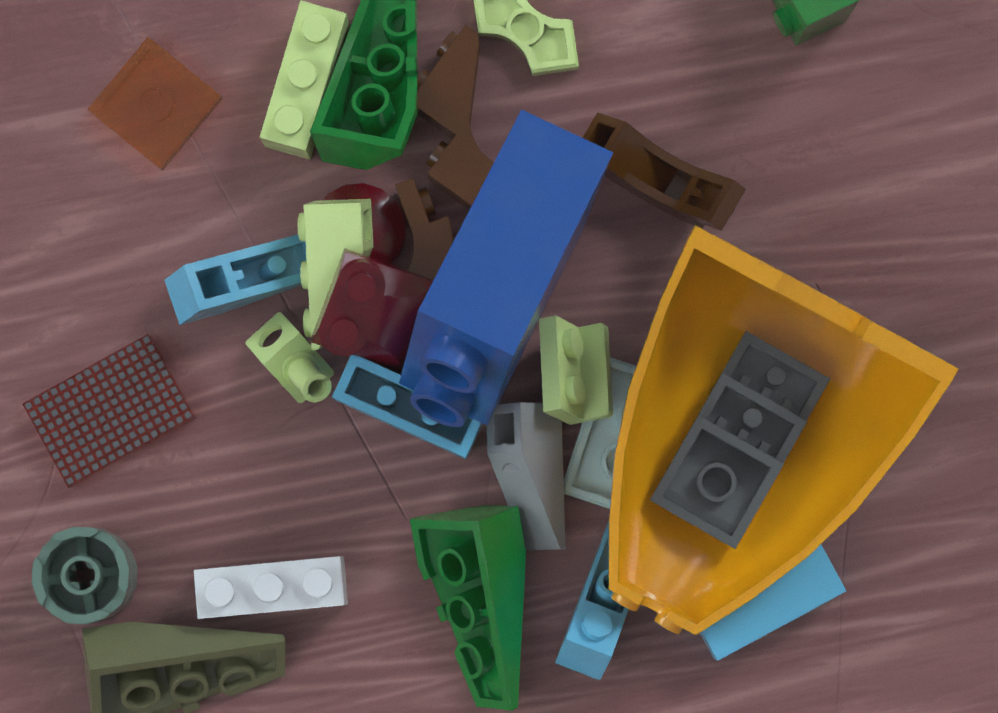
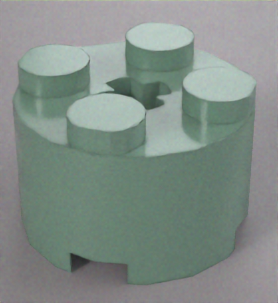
(71, 600)

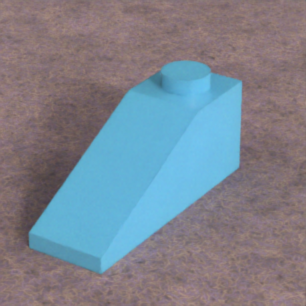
(235, 279)

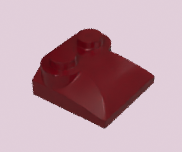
(370, 310)

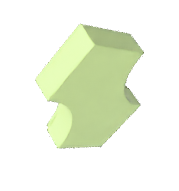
(542, 40)

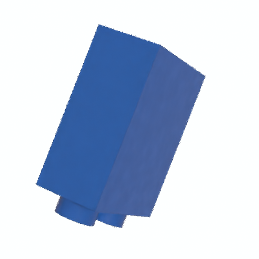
(501, 271)

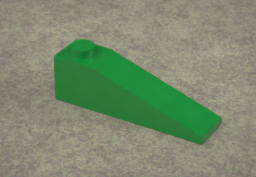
(372, 88)
(480, 578)

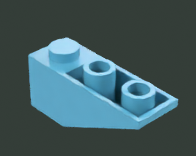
(595, 621)

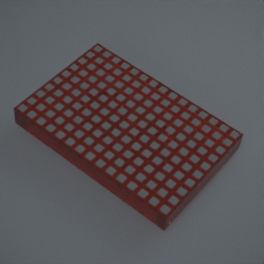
(109, 410)

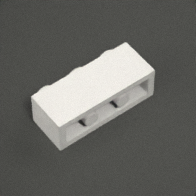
(270, 587)

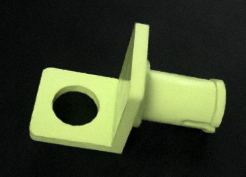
(292, 361)

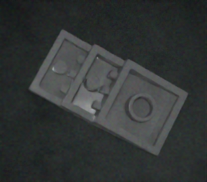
(740, 440)

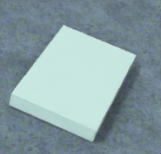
(592, 460)

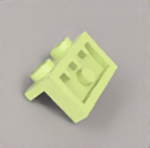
(575, 370)

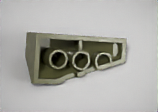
(174, 666)

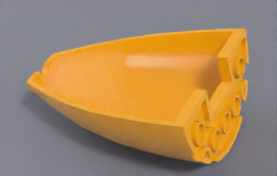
(858, 429)

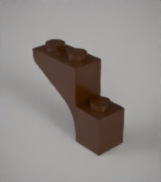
(447, 103)

